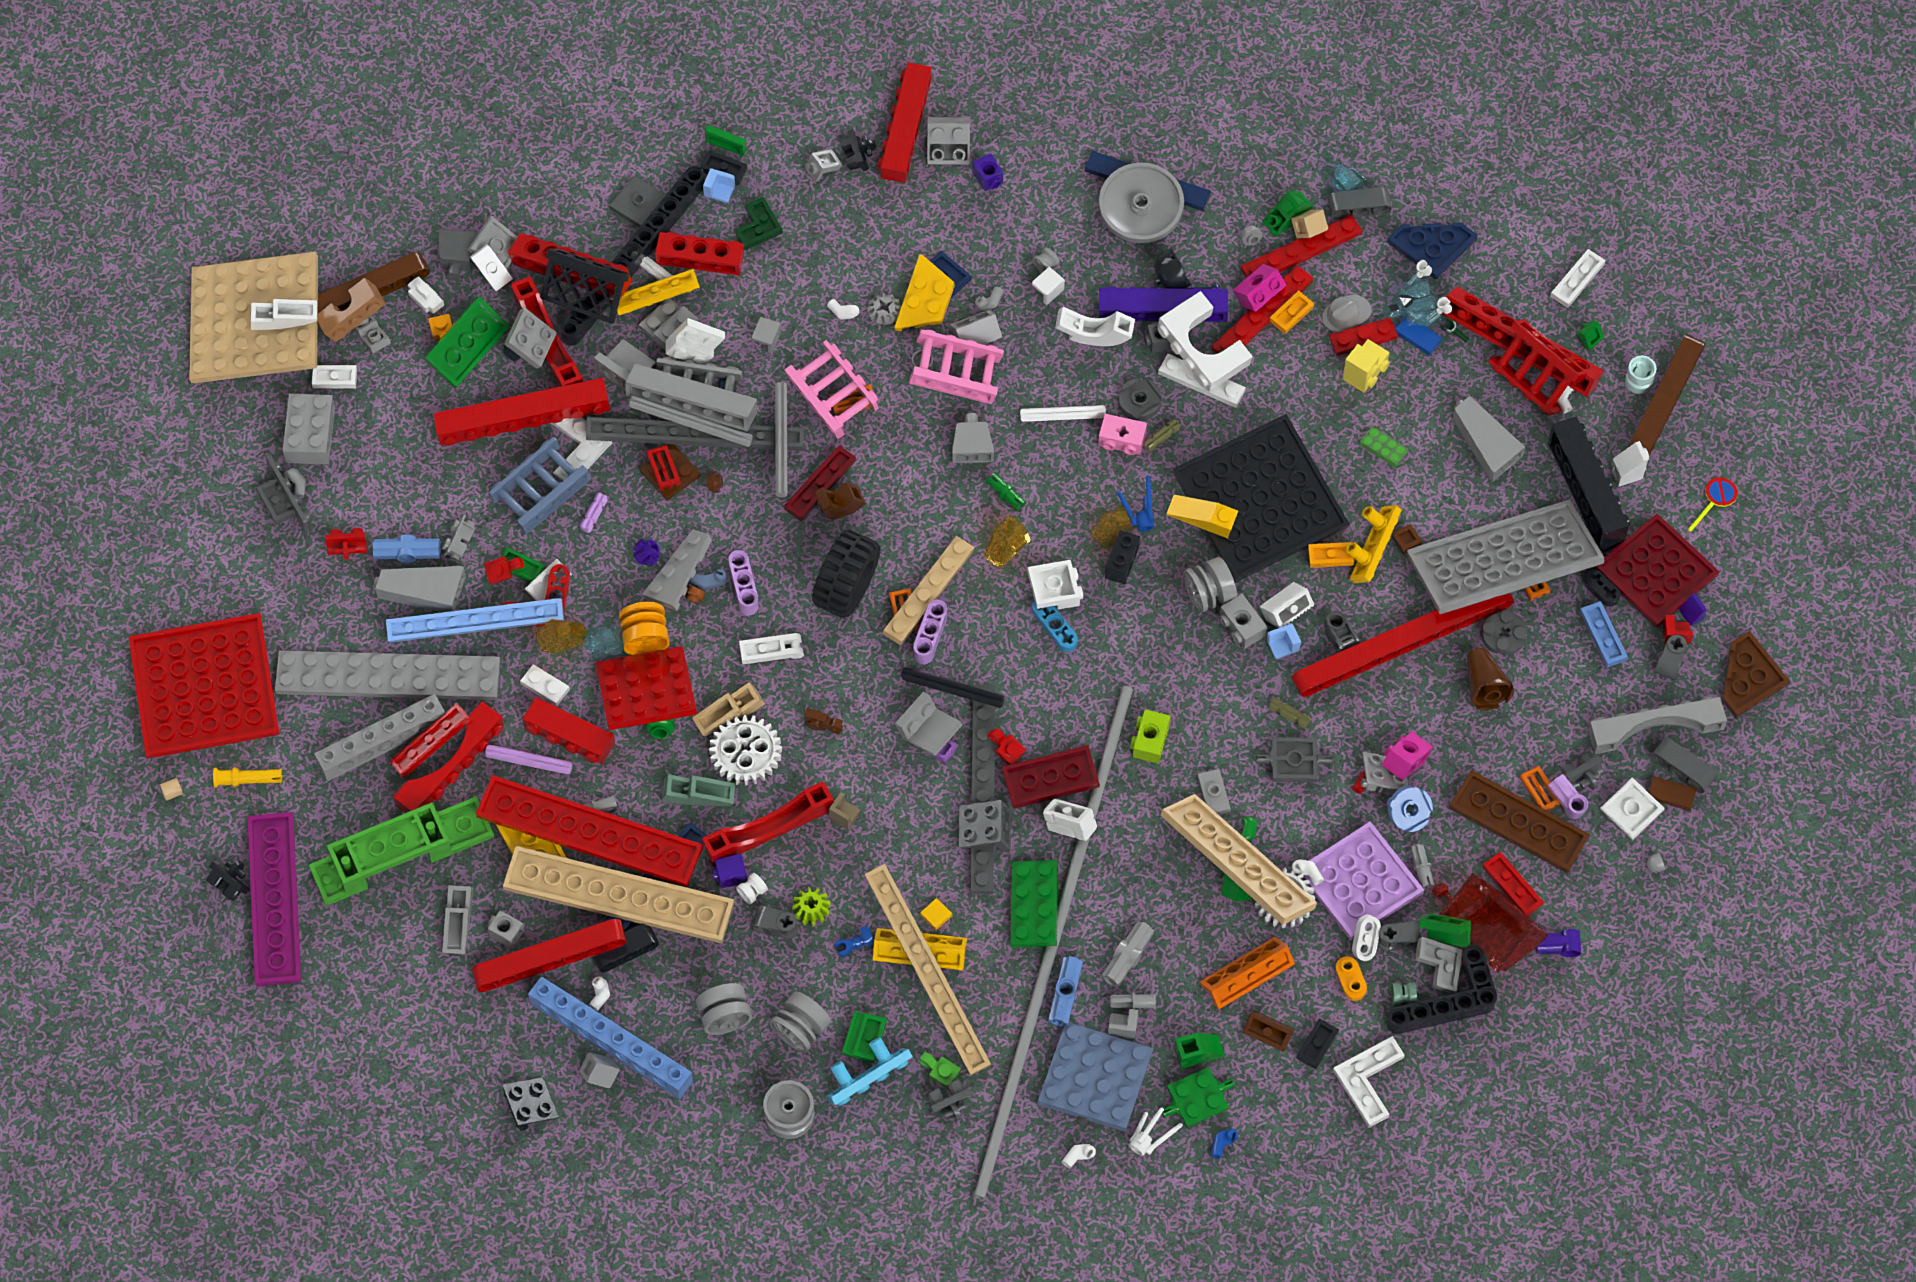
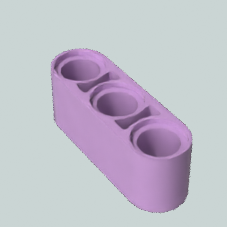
(740, 574)
(934, 623)

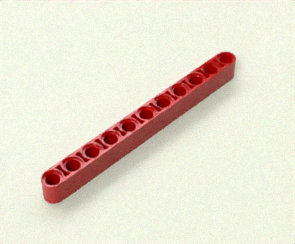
(1393, 644)

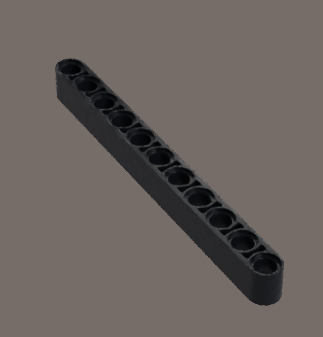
(648, 231)

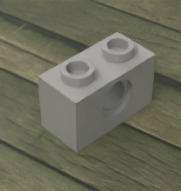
(1238, 610)

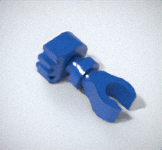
(851, 944)

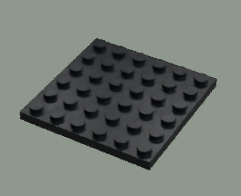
(1276, 493)

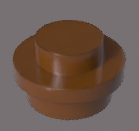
(714, 481)

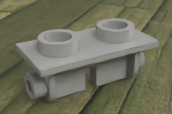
(453, 545)

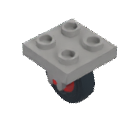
(528, 339)

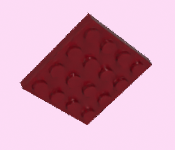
(1657, 570)

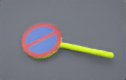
(1719, 493)

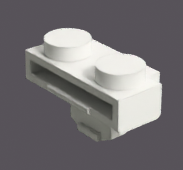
(424, 295)

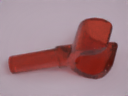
(1441, 890)

